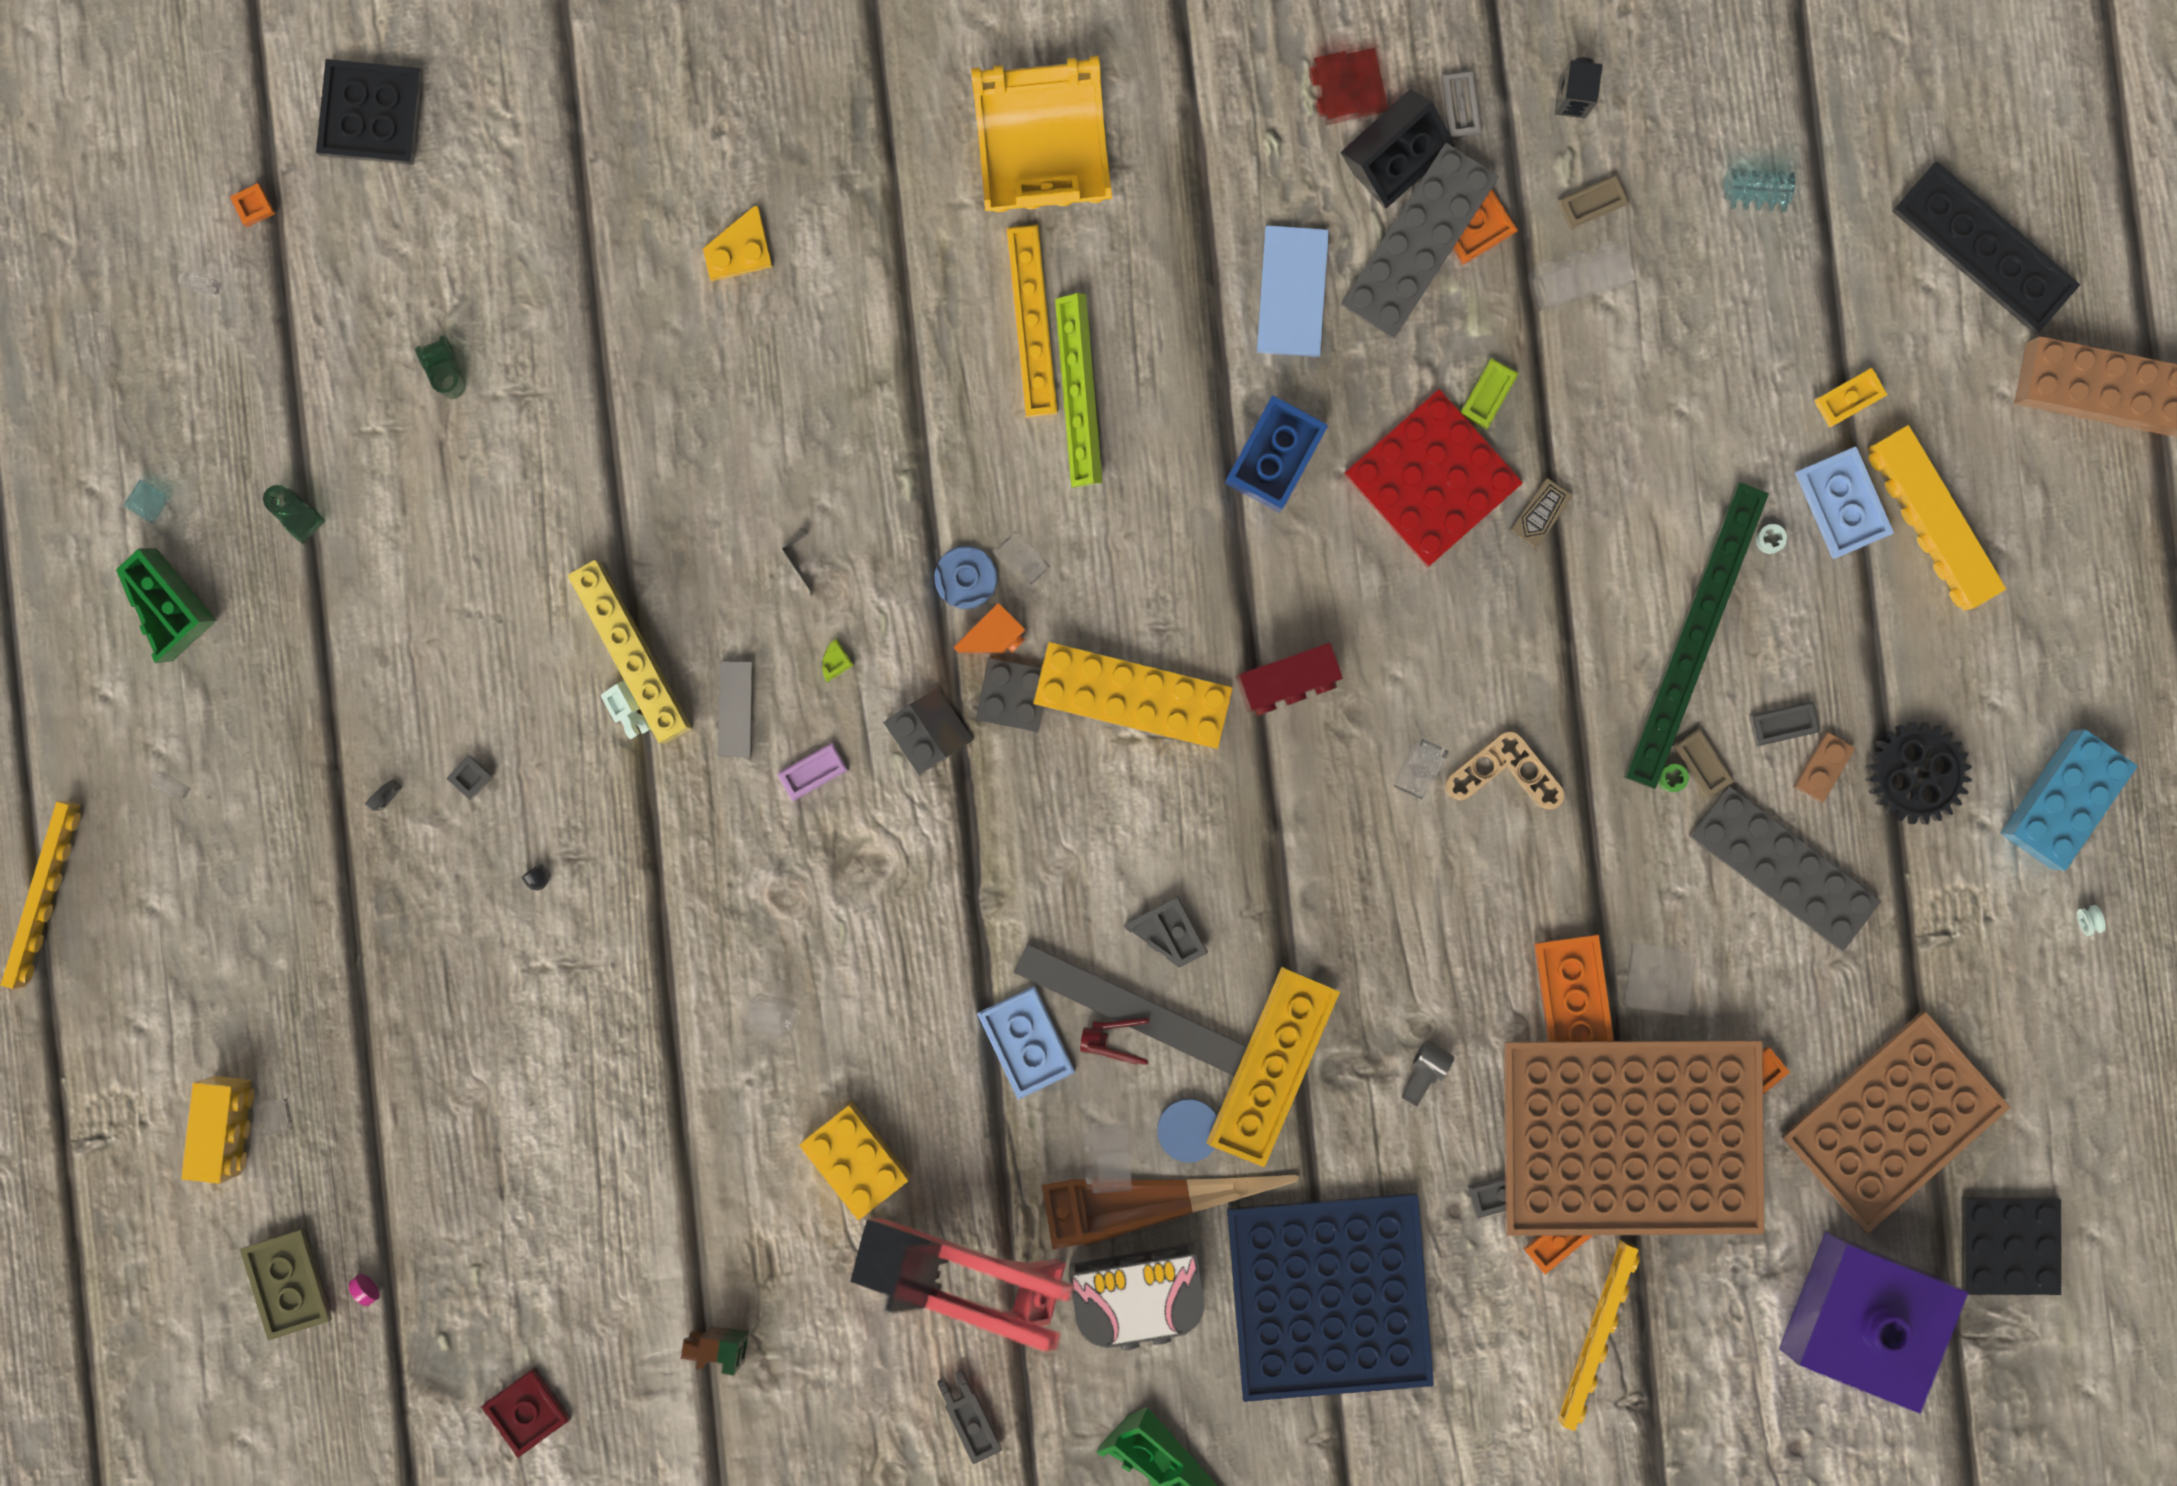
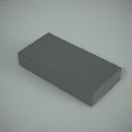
(1784, 723)

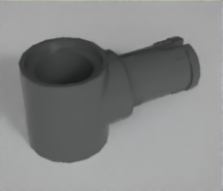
(1430, 1064)

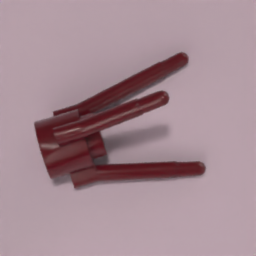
(1096, 1041)

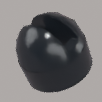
(536, 878)

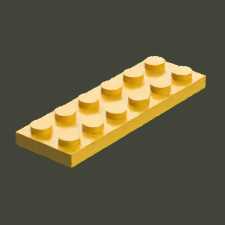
(1132, 695)
(1273, 1067)

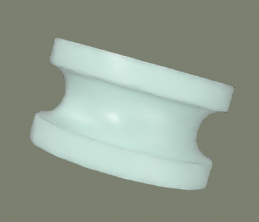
(1775, 530)
(2091, 920)

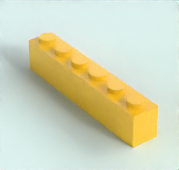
(1935, 518)

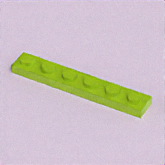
(1078, 390)

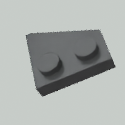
(1170, 932)

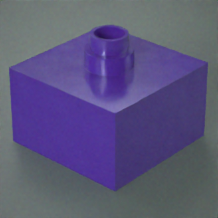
(1873, 1322)

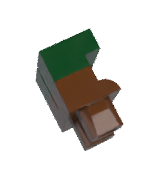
(717, 1346)

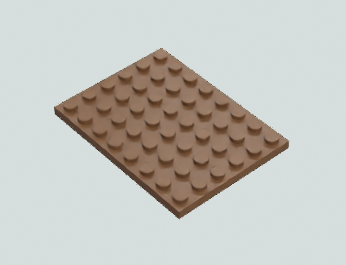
(1633, 1137)

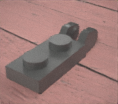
(970, 1420)

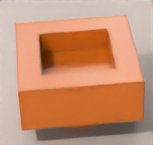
(252, 205)

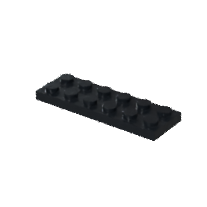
(1986, 247)

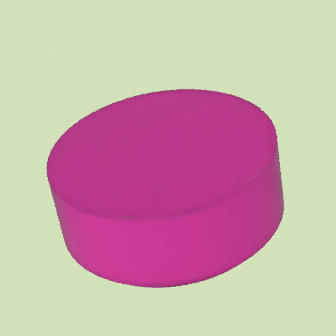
(363, 1290)

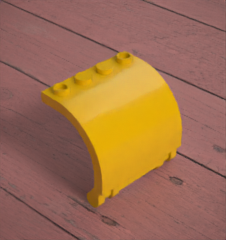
(1041, 135)

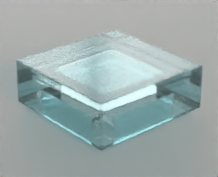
(146, 501)

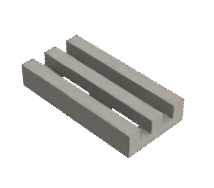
(1476, 126)

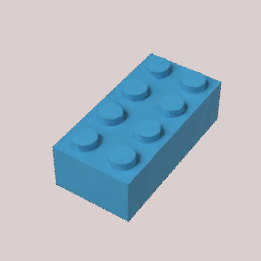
(2068, 799)

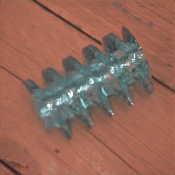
(1759, 188)

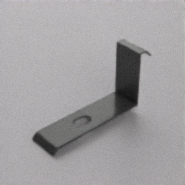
(790, 544)

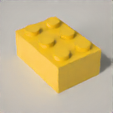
(217, 1129)
(855, 1160)

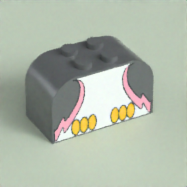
(1138, 1297)

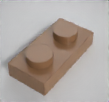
(1824, 767)

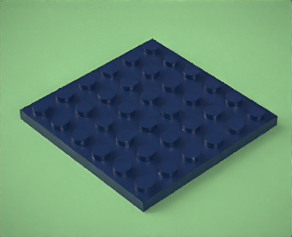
(1330, 1297)

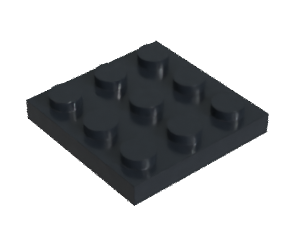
(369, 111)
(2011, 1245)

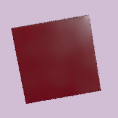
(526, 1412)

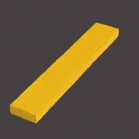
(1032, 320)

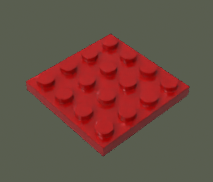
(1433, 478)

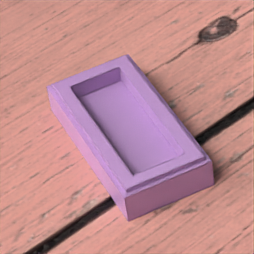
(812, 771)

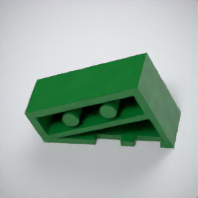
(164, 603)

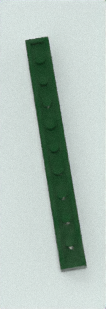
(1696, 635)

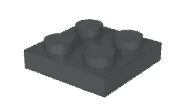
(1009, 695)

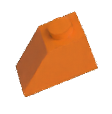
(992, 634)

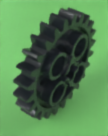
(1944, 785)

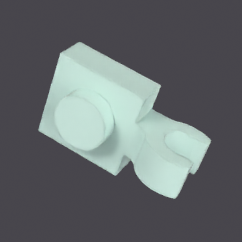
(623, 708)

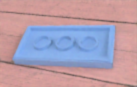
(1292, 291)

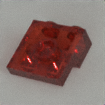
(1348, 86)

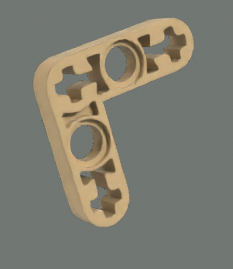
(1500, 762)

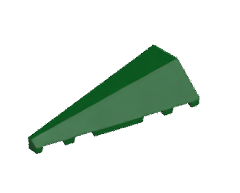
(1151, 1449)

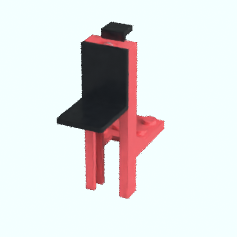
(907, 1262)

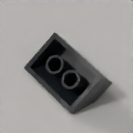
(1397, 147)

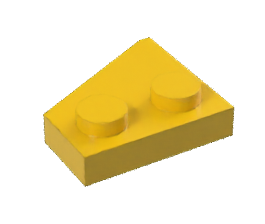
(739, 248)

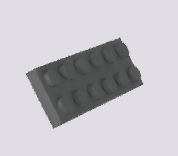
(1420, 240)
(1784, 868)

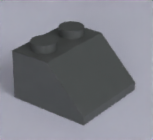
(928, 731)

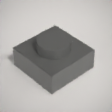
(469, 777)

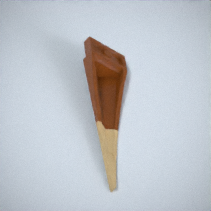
(1087, 1217)

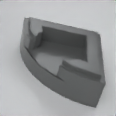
(383, 796)

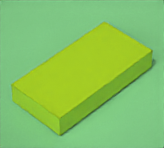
(1489, 393)

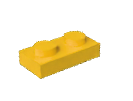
(1850, 397)

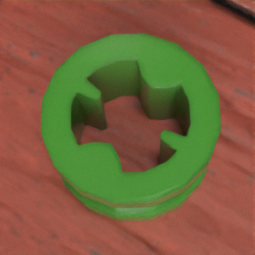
(1675, 787)

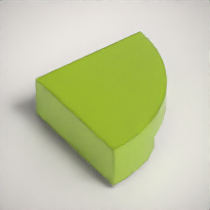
(835, 661)

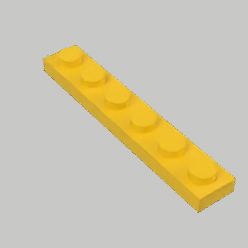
(38, 902)
(1594, 1347)

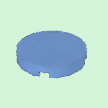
(965, 577)
(1185, 1129)

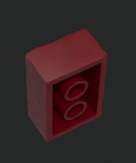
(1289, 679)

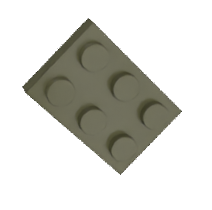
(286, 1284)

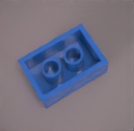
(1276, 454)

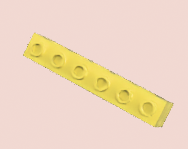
(629, 651)

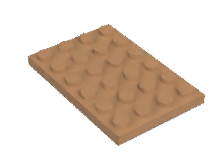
(1895, 1122)

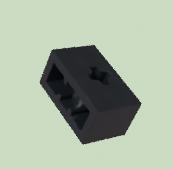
(1578, 88)

